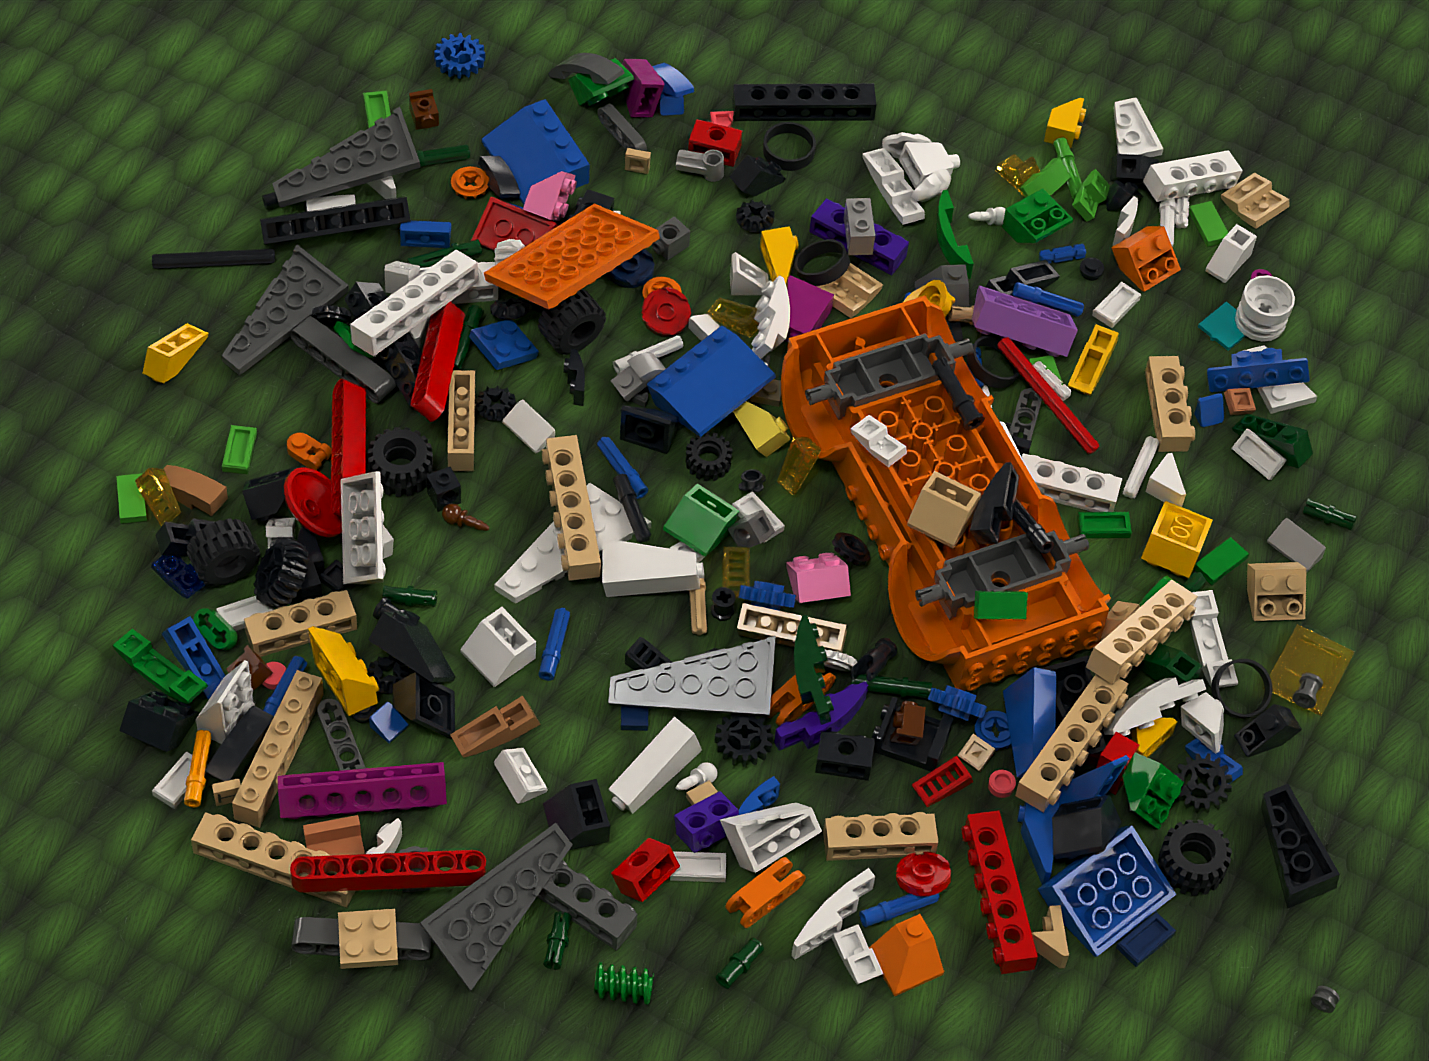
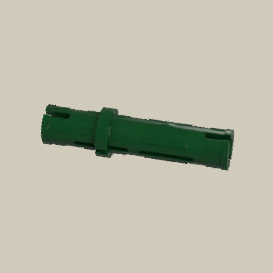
(472, 248)
(470, 322)
(896, 686)

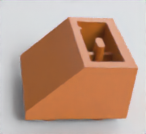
(1147, 257)

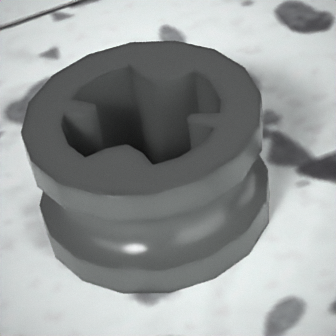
(1325, 999)

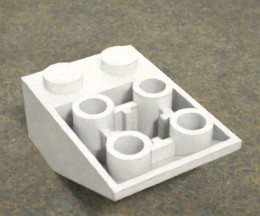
(227, 703)

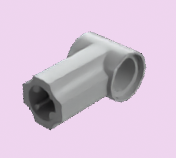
(708, 163)

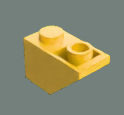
(1064, 122)

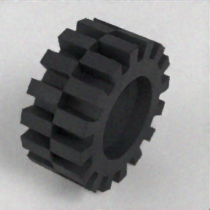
(708, 468)

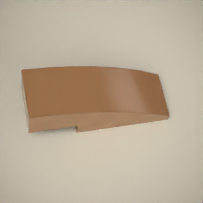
(196, 489)
(495, 728)

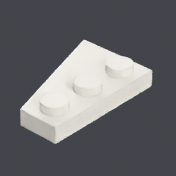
(1134, 130)
(1284, 396)

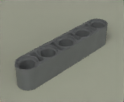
(341, 359)
(321, 937)

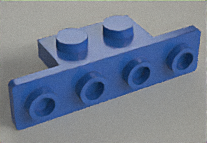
(1258, 370)

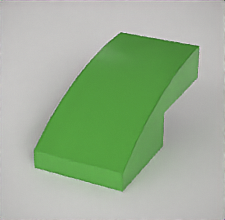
(1049, 179)
(1090, 194)

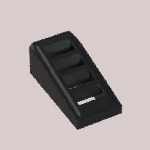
(648, 651)

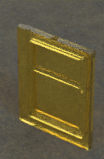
(1310, 654)

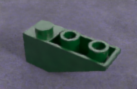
(1286, 440)
(1170, 663)

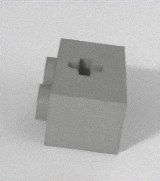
(859, 226)

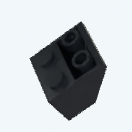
(158, 720)
(579, 814)
(1084, 827)

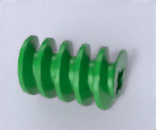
(623, 983)

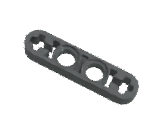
(339, 746)

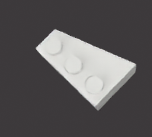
(769, 833)

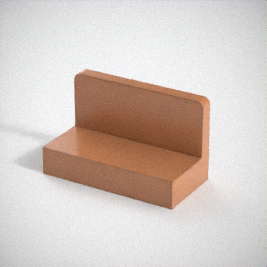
(335, 836)

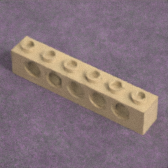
(566, 452)
(1142, 632)
(278, 748)
(1040, 792)
(259, 862)

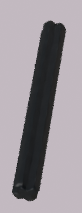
(213, 258)

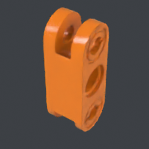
(788, 700)
(765, 892)

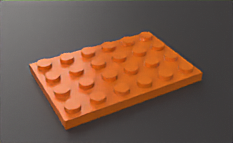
(571, 256)

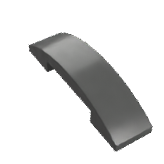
(600, 68)

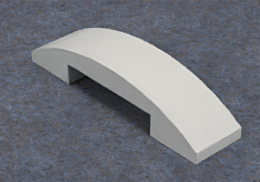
(1209, 640)

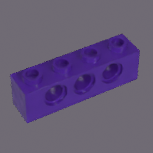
(888, 248)

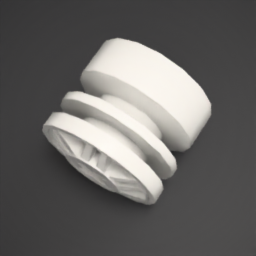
(1264, 308)

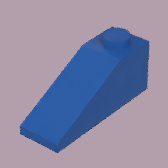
(194, 653)
(1093, 783)
(1038, 837)

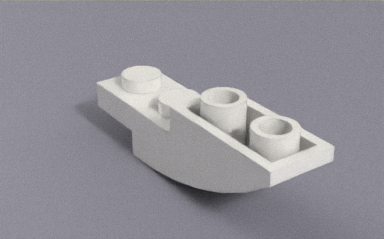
(773, 317)
(1147, 703)

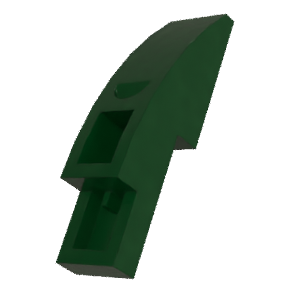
(809, 667)

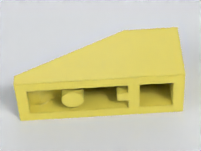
(762, 428)

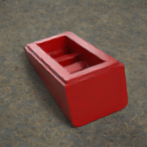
(947, 790)

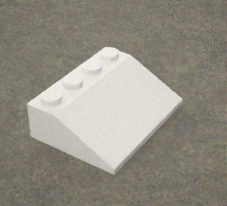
(362, 529)

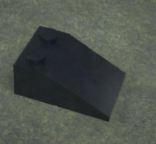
(412, 644)

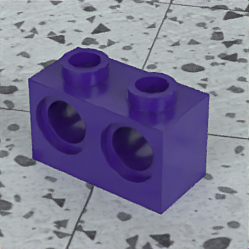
(701, 824)

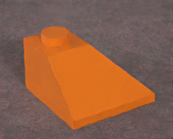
(908, 955)

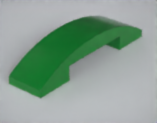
(954, 254)
(157, 669)

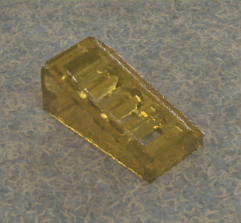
(746, 325)
(808, 453)
(148, 484)
(735, 553)

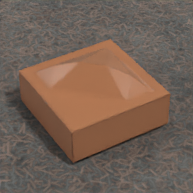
(1239, 401)

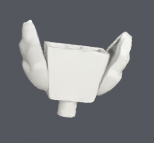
(924, 162)

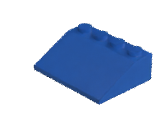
(536, 147)
(710, 381)
(1108, 891)

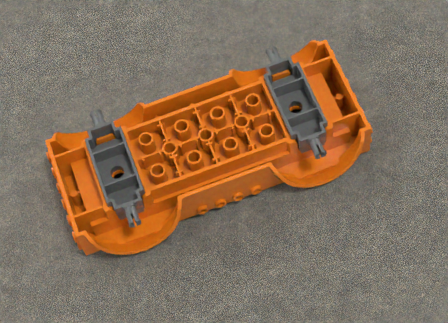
(836, 381)

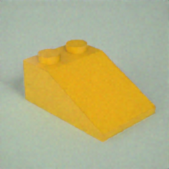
(1176, 539)

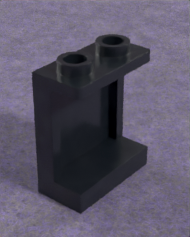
(926, 752)

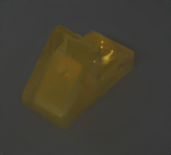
(1017, 171)

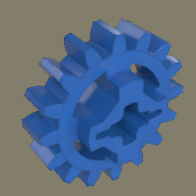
(459, 55)
(767, 595)
(957, 702)

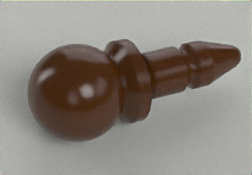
(454, 514)

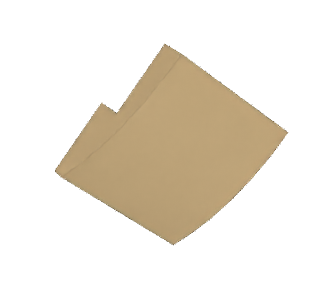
(1255, 200)
(853, 290)

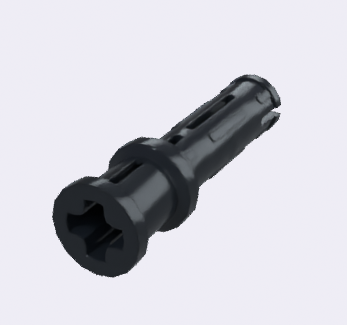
(962, 403)

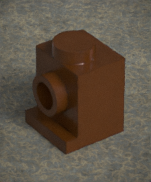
(423, 109)
(257, 667)
(908, 724)

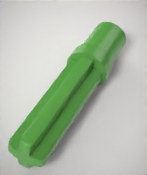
(1066, 155)

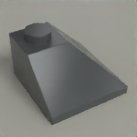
(955, 280)

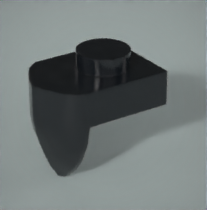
(1121, 193)

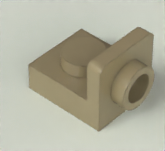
(769, 394)

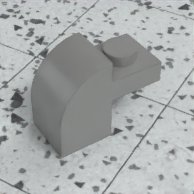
(635, 377)

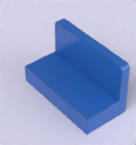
(425, 234)

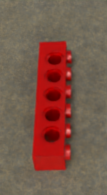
(990, 829)

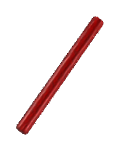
(1048, 395)

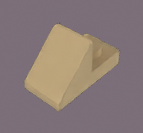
(1052, 941)

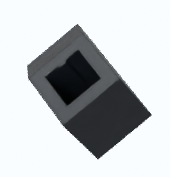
(1130, 167)
(757, 175)
(1268, 730)

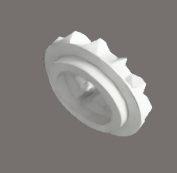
(839, 661)

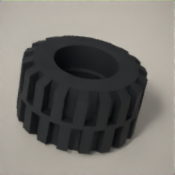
(572, 323)
(401, 445)
(223, 552)
(1199, 839)

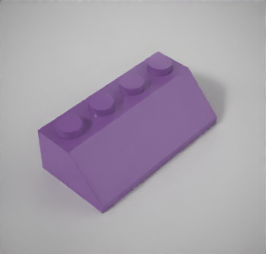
(1023, 322)

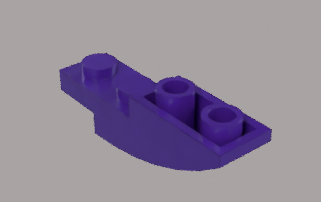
(808, 728)

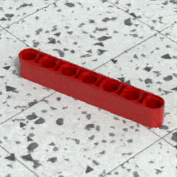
(437, 361)
(348, 437)
(375, 864)

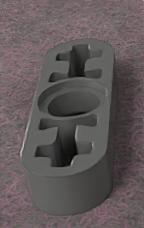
(620, 128)
(1022, 410)

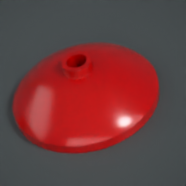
(309, 501)

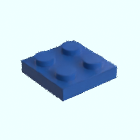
(503, 344)

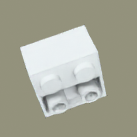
(499, 647)

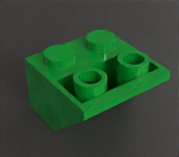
(592, 93)
(1035, 218)
(701, 520)
(1150, 789)

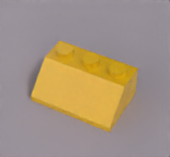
(343, 670)

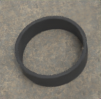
(794, 128)
(818, 248)
(980, 372)
(1267, 685)

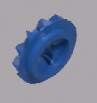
(984, 727)

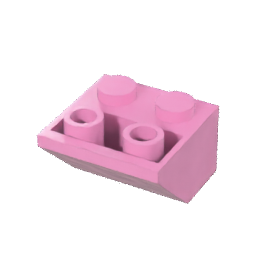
(550, 196)
(818, 577)

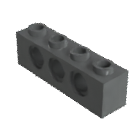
(587, 915)

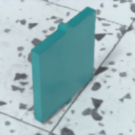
(1222, 326)

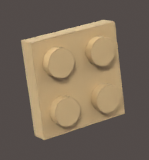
(367, 938)

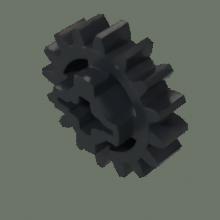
(743, 738)
(1210, 776)

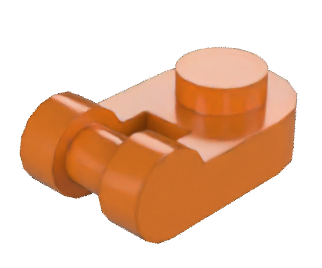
(301, 446)

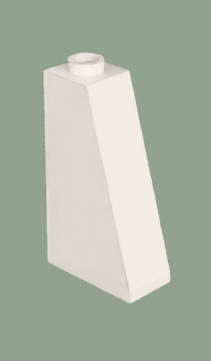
(647, 569)
(655, 766)

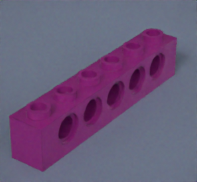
(349, 782)

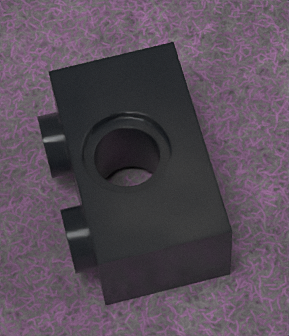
(832, 762)

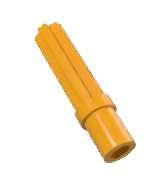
(196, 780)

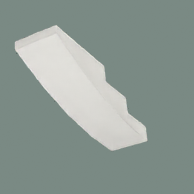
(893, 186)
(830, 915)

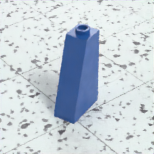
(1030, 715)

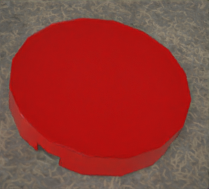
(666, 312)
(923, 874)

